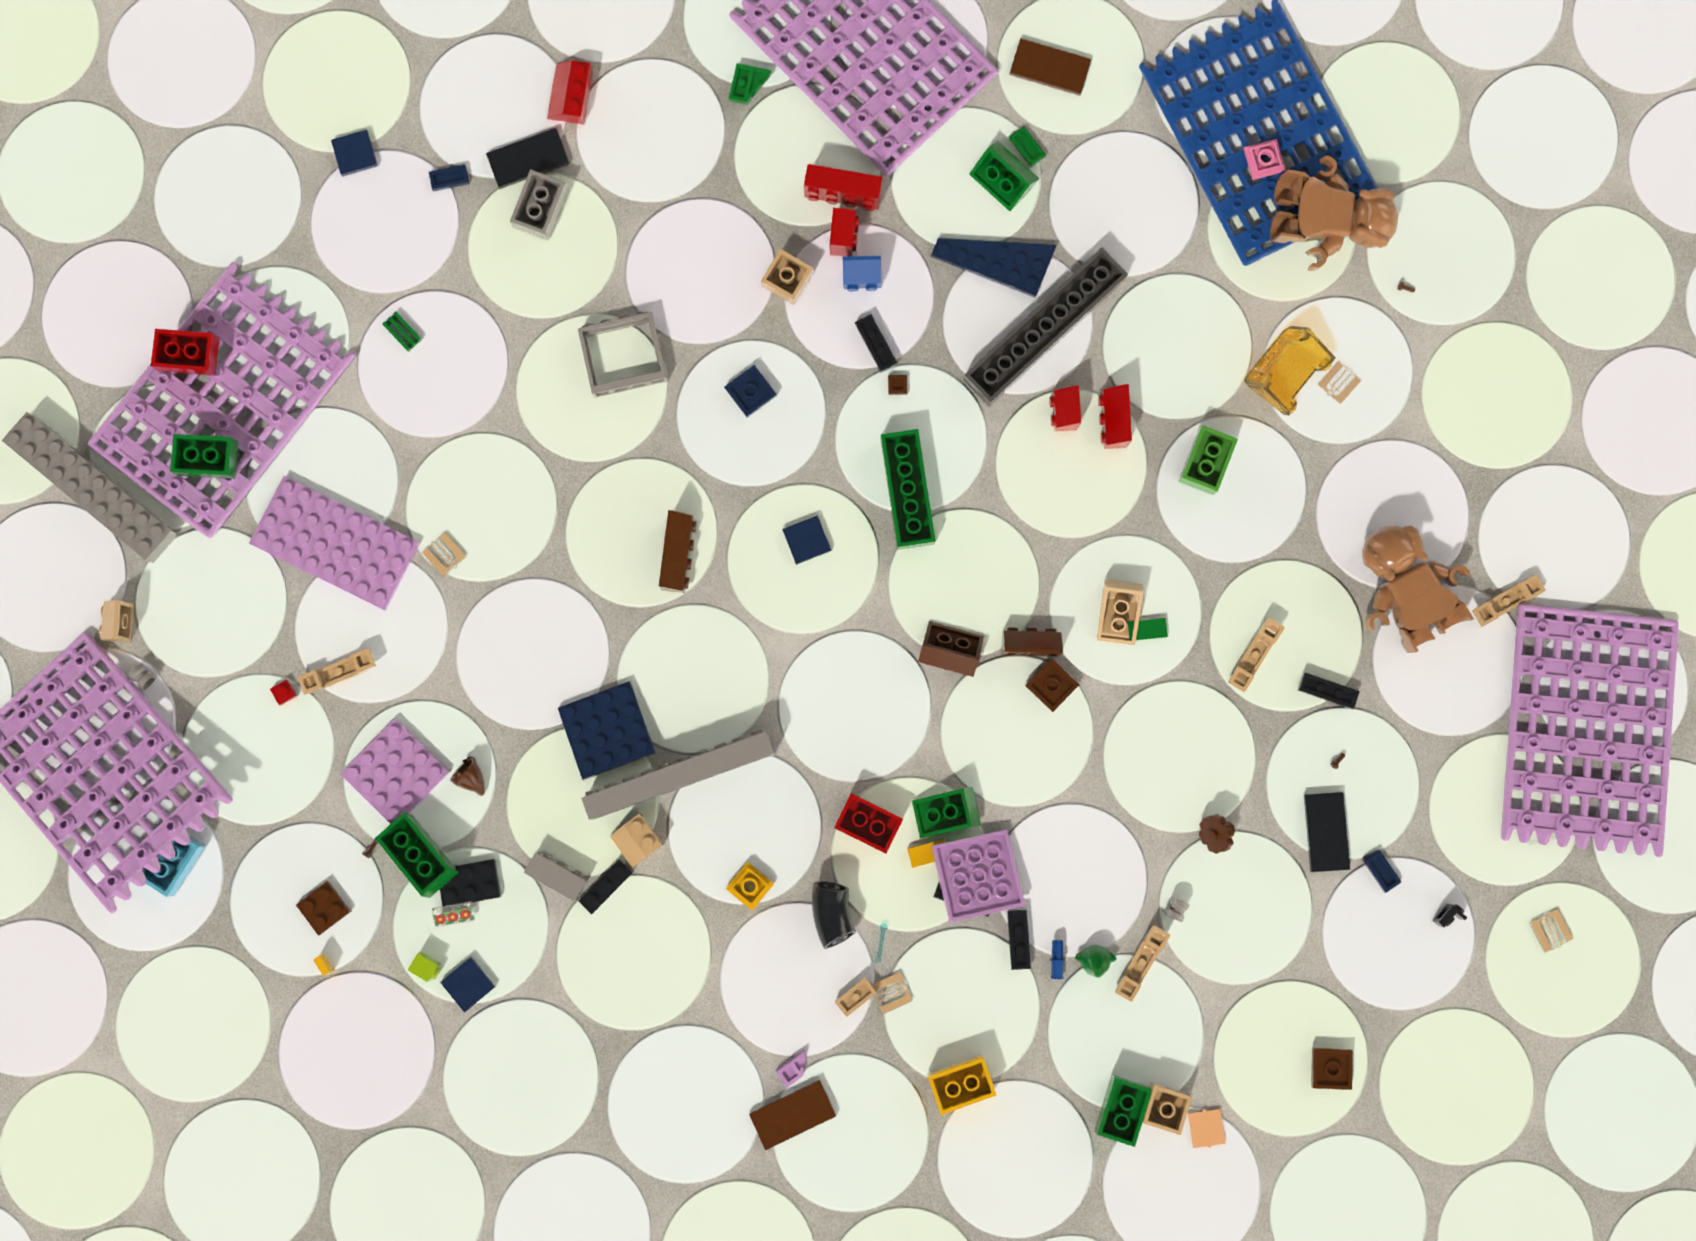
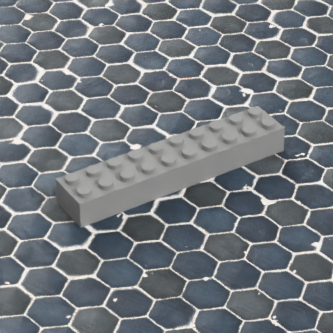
(90, 487)
(676, 776)

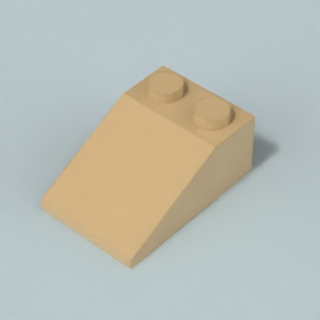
(1119, 605)

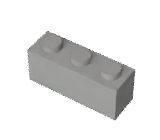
(556, 875)

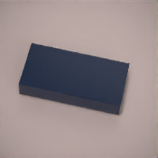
(449, 177)
(1382, 871)

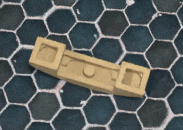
(1508, 600)
(1255, 654)
(337, 672)
(1141, 962)

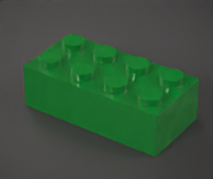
(416, 855)

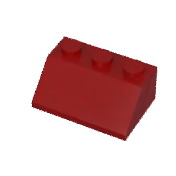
(570, 92)
(1115, 417)

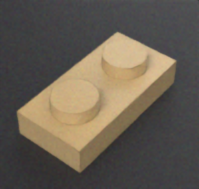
(855, 996)

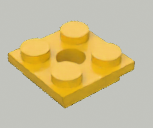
(762, 886)

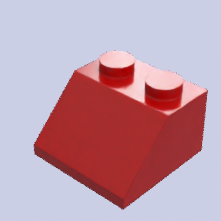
(1065, 409)

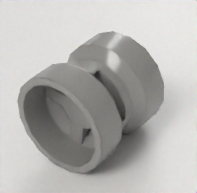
(142, 676)
(1177, 909)

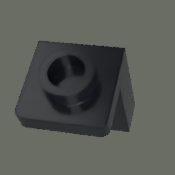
(1447, 915)

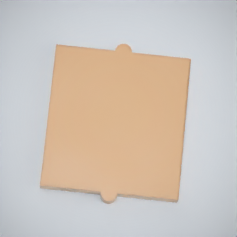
(1206, 1128)

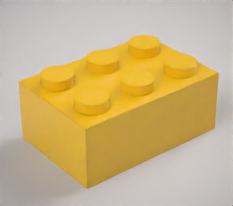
(961, 1084)

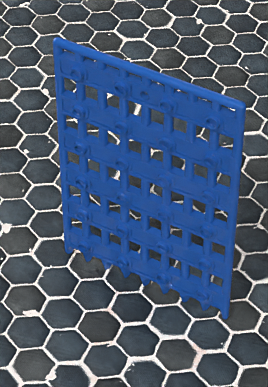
(1251, 115)

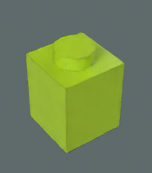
(425, 967)

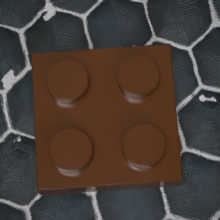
(1052, 685)
(323, 908)
(1332, 1068)

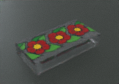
(453, 914)

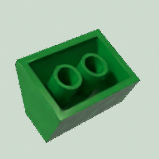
(1003, 175)

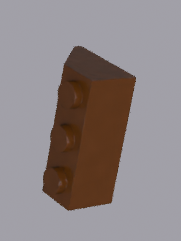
(1032, 642)
(951, 649)

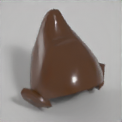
(469, 777)

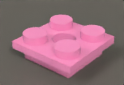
(1257, 167)

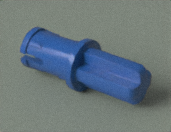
(1057, 959)

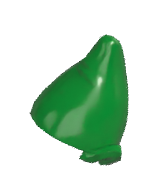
(1095, 960)

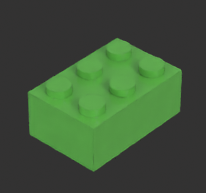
(1208, 460)

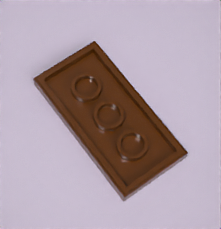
(1050, 67)
(792, 1114)

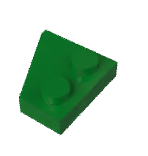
(747, 82)

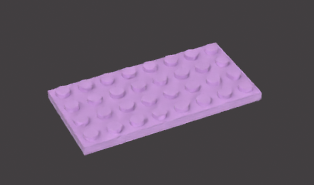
(334, 543)

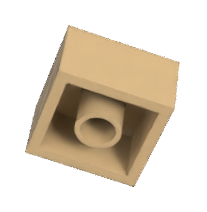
(787, 277)
(1167, 1108)

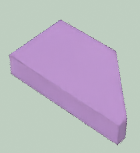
(793, 1069)

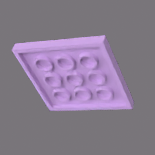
(394, 772)
(978, 876)

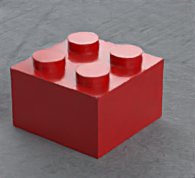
(842, 235)

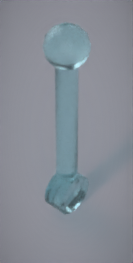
(883, 927)

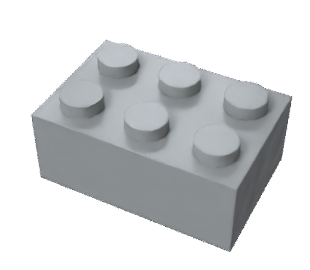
(539, 205)

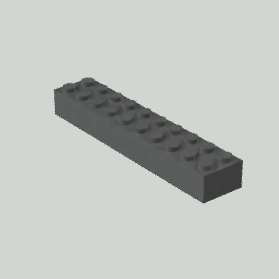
(1045, 327)

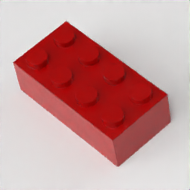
(842, 187)

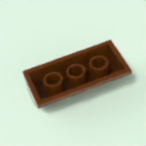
(676, 552)

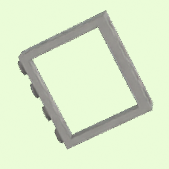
(630, 383)

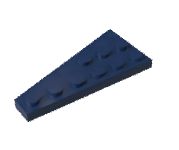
(1006, 263)

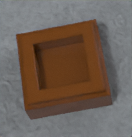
(897, 384)

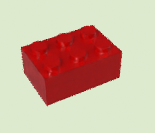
(185, 352)
(868, 823)

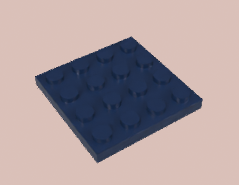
(606, 730)

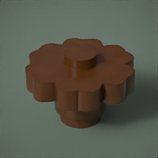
(1216, 833)

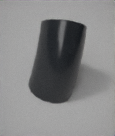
(831, 913)

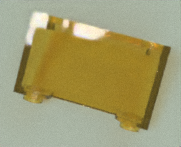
(1288, 367)

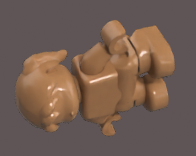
(1331, 213)
(1411, 589)

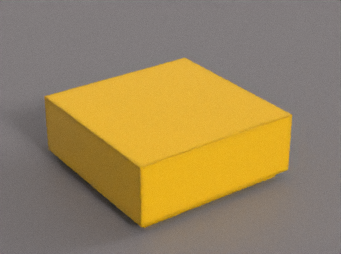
(323, 964)

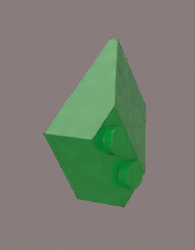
(946, 812)

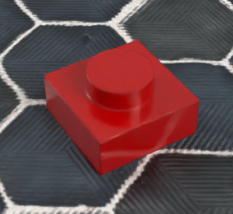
(283, 692)

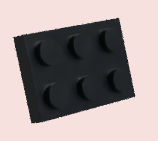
(473, 883)

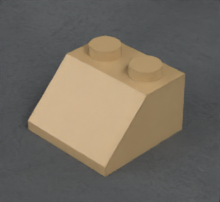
(116, 621)
(636, 840)

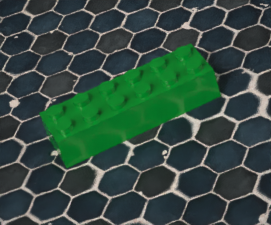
(907, 489)

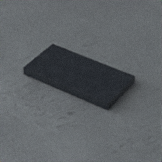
(538, 153)
(1326, 832)

